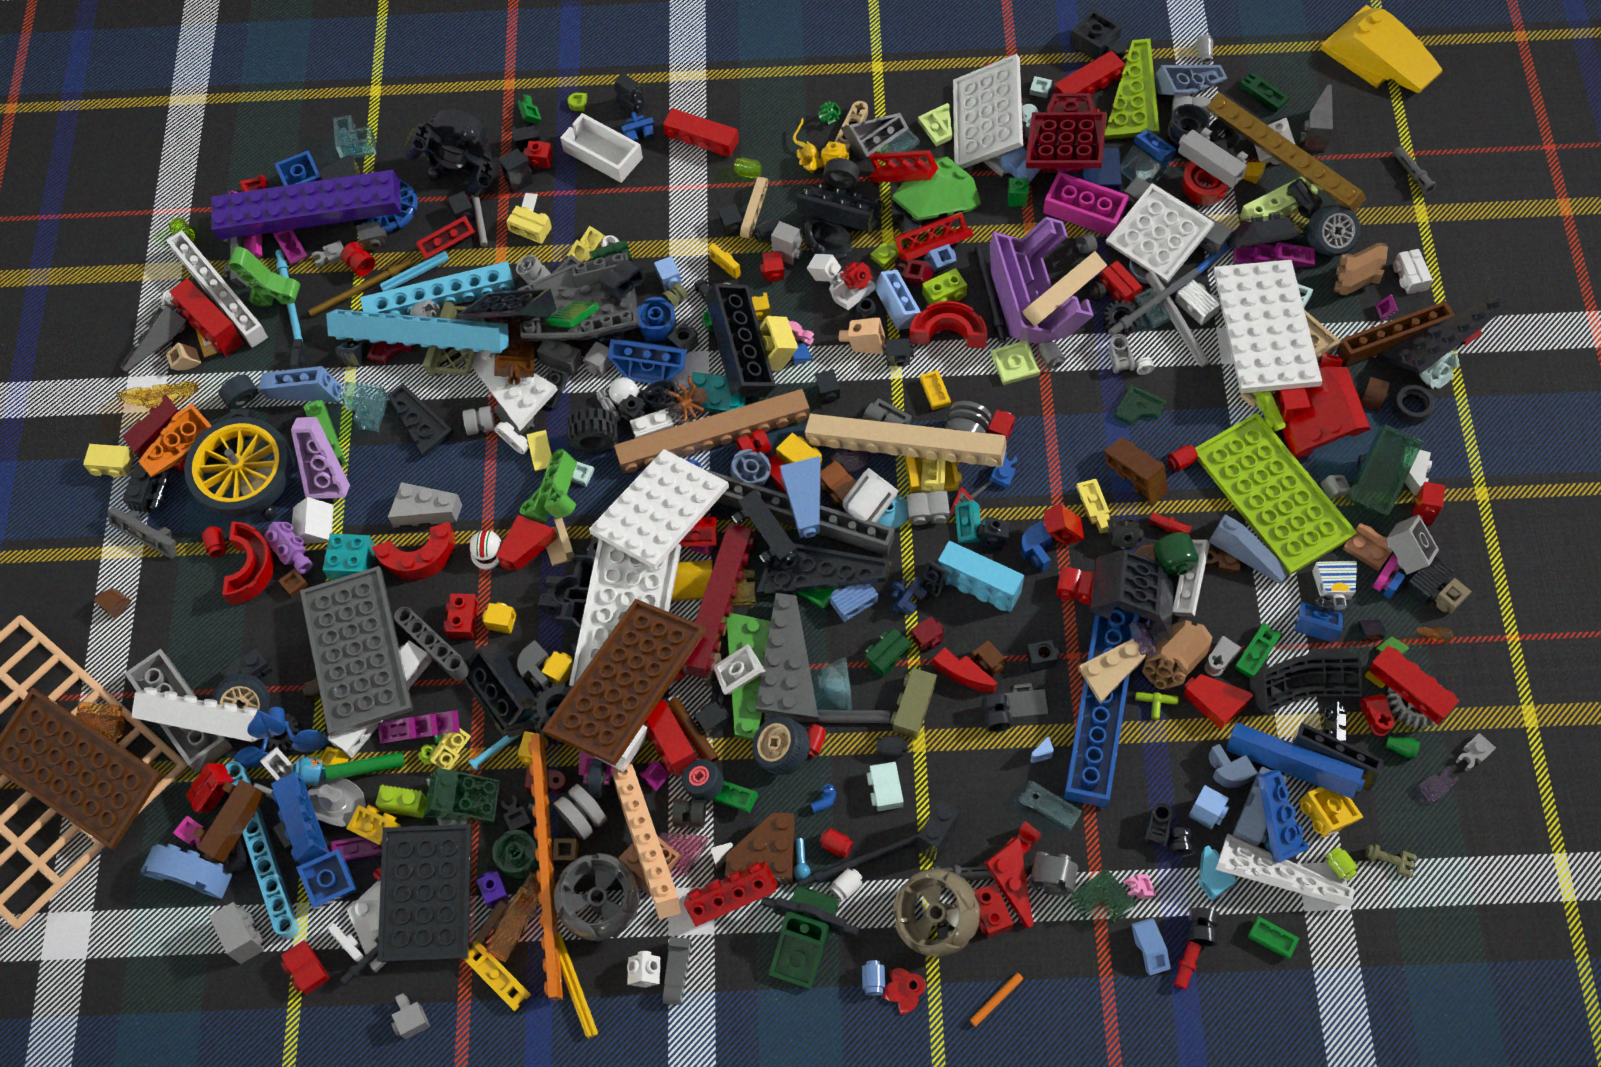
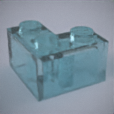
(353, 141)
(367, 401)

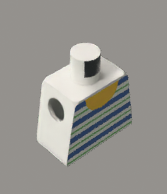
(1336, 581)

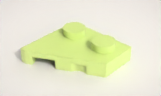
(937, 124)

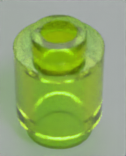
(747, 167)
(179, 224)

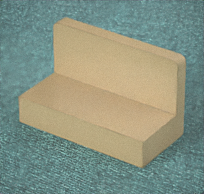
(560, 550)

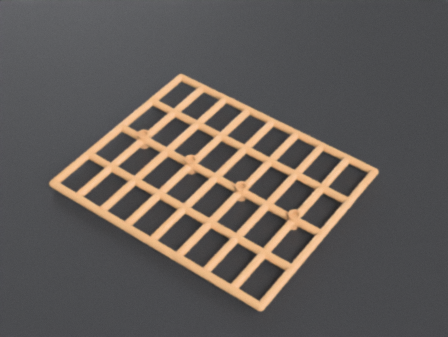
(18, 843)

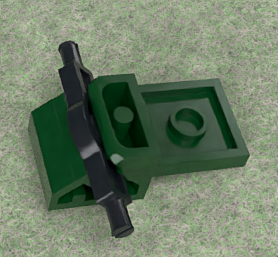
(804, 932)

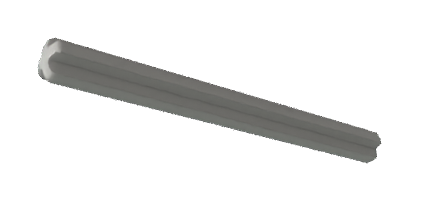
(1178, 321)

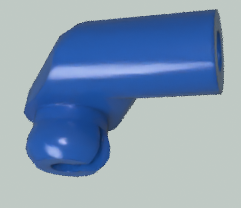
(827, 799)

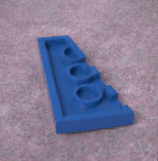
(1281, 824)

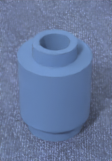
(873, 978)

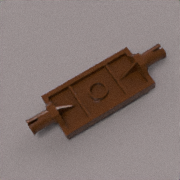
(516, 359)

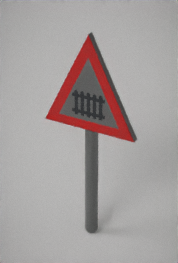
(963, 496)

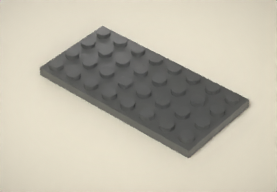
(355, 651)

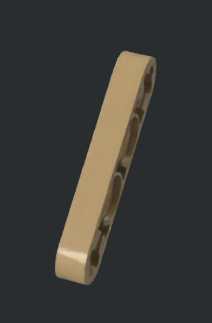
(852, 116)
(754, 207)

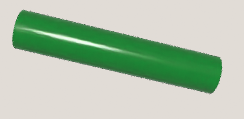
(364, 766)

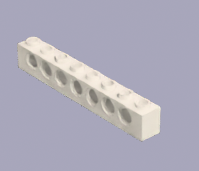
(217, 289)

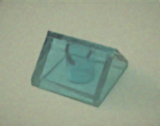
(1142, 165)

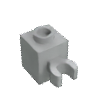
(409, 1019)

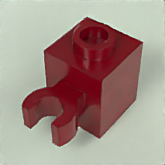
(916, 272)

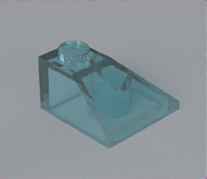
(836, 683)

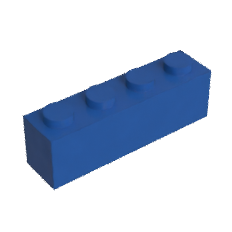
(299, 818)

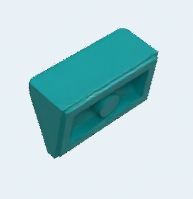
(967, 521)

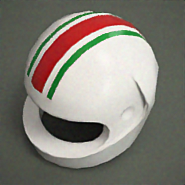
(485, 546)

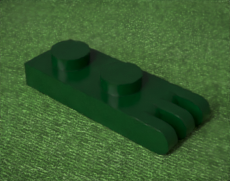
(1264, 91)

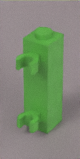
(319, 410)

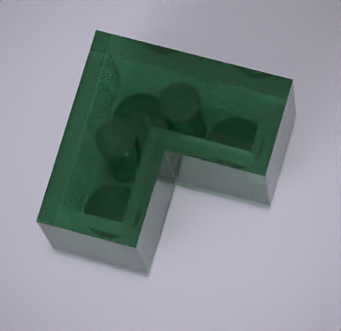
(1105, 892)

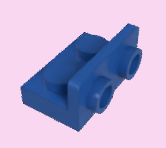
(1155, 146)

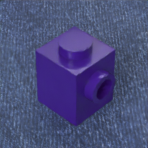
(492, 889)

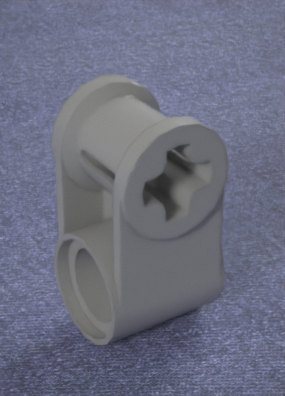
(1121, 357)
(1222, 655)

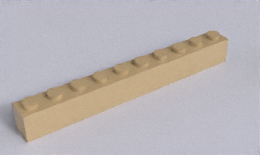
(906, 440)

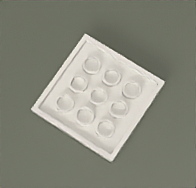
(1159, 232)

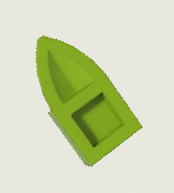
(885, 254)

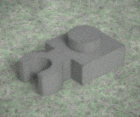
(331, 253)
(1476, 750)

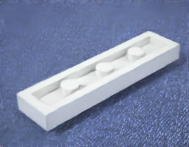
(1190, 583)

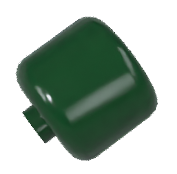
(1176, 553)

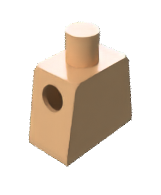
(865, 336)

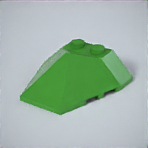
(945, 192)

